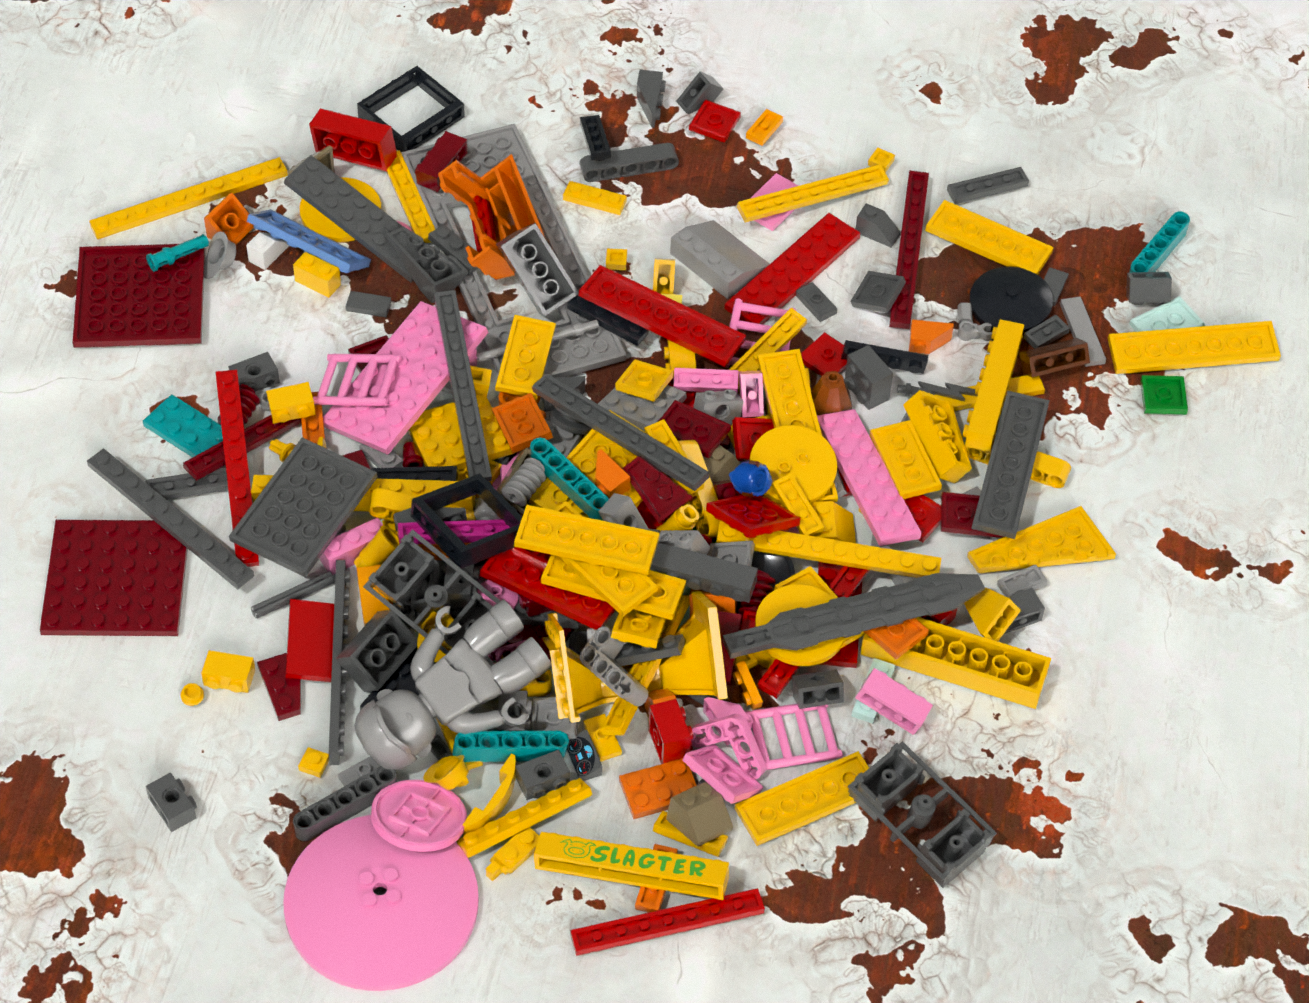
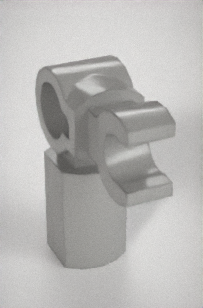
(967, 329)

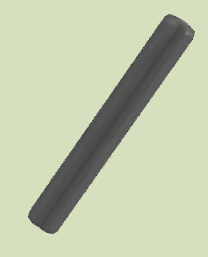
(294, 593)

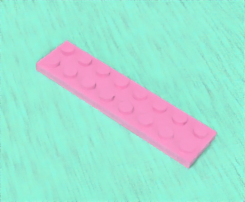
(868, 478)

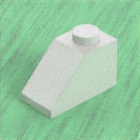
(265, 249)

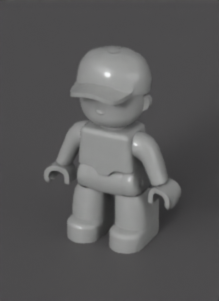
(404, 722)

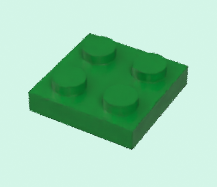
(1164, 394)

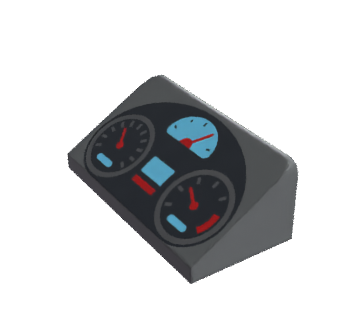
(584, 756)

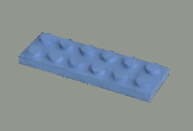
(308, 240)

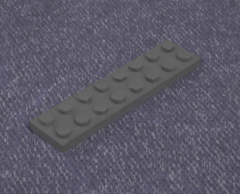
(347, 209)
(1010, 465)

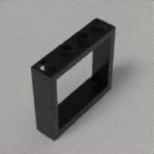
(429, 128)
(465, 555)

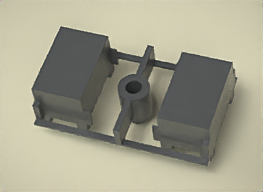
(407, 570)
(893, 780)

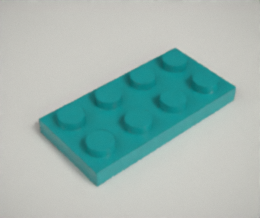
(183, 426)

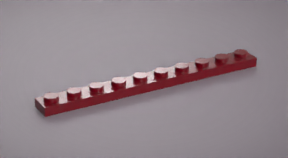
(910, 247)

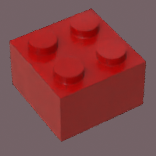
(669, 731)

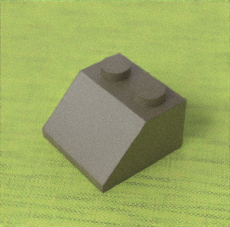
(720, 464)
(699, 814)

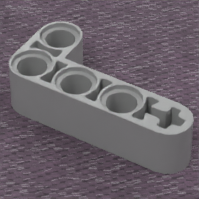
(599, 658)

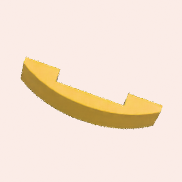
(479, 817)

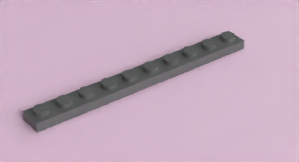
(462, 384)
(621, 432)
(170, 519)
(338, 688)

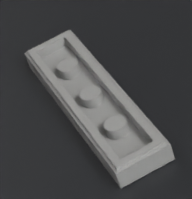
(1082, 328)

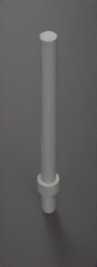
(575, 329)

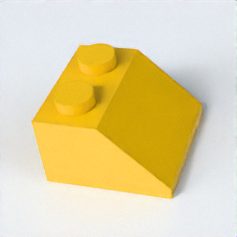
(836, 520)

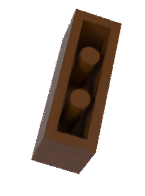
(1054, 357)

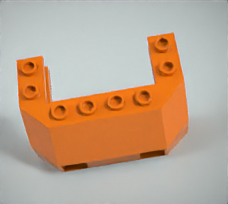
(509, 208)

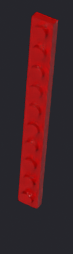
(235, 455)

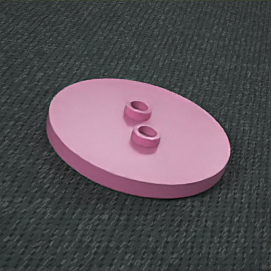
(418, 815)

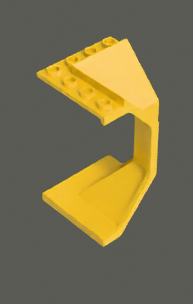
(694, 672)

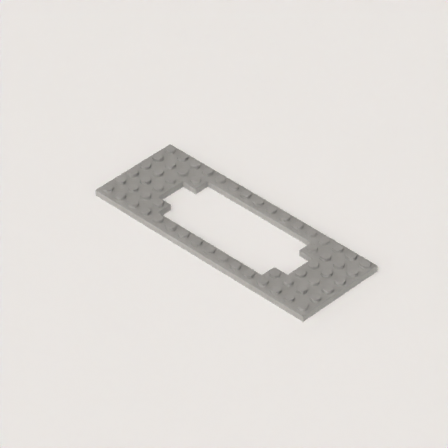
(484, 152)

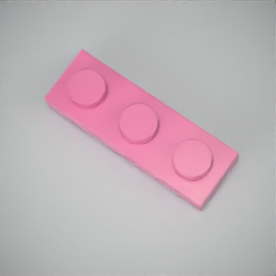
(705, 379)

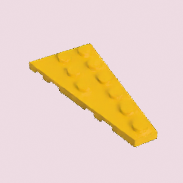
(1056, 541)

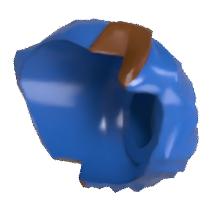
(751, 478)

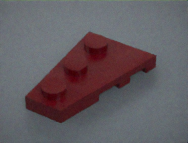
(656, 489)
(282, 691)

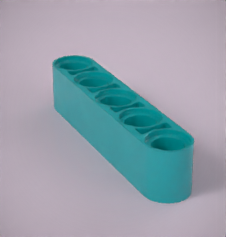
(1162, 244)
(566, 470)
(501, 740)

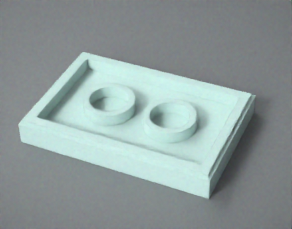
(1167, 316)

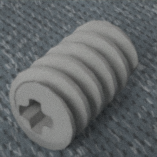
(524, 482)

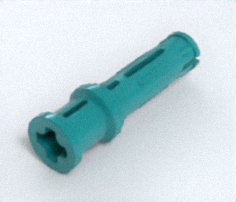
(169, 255)

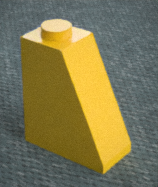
(992, 613)

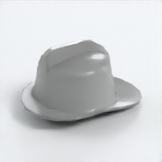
(220, 255)

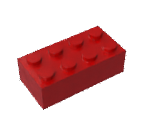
(354, 139)

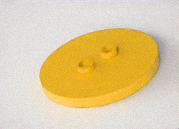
(321, 224)
(797, 452)
(790, 598)

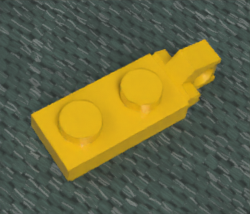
(512, 854)

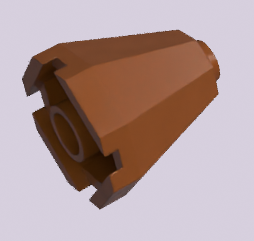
(831, 394)

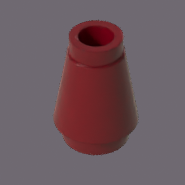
(411, 456)

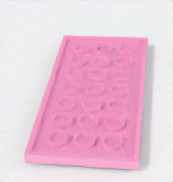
(413, 386)

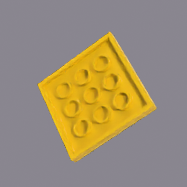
(439, 437)

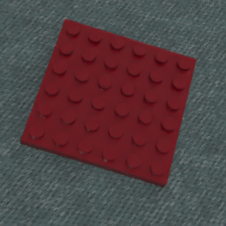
(130, 304)
(113, 579)

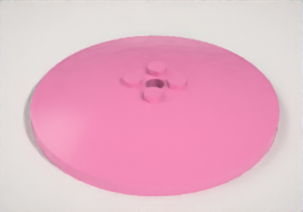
(370, 937)

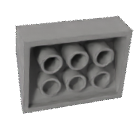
(717, 257)

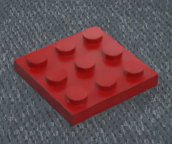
(753, 515)

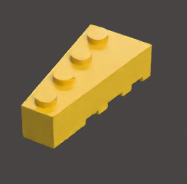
(939, 434)

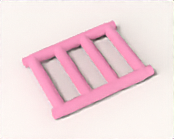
(736, 324)
(361, 399)
(788, 759)

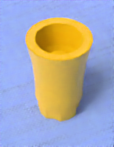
(682, 519)
(378, 548)

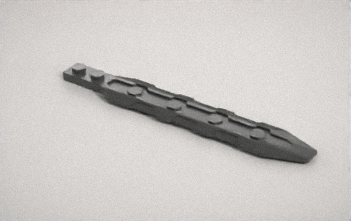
(858, 613)

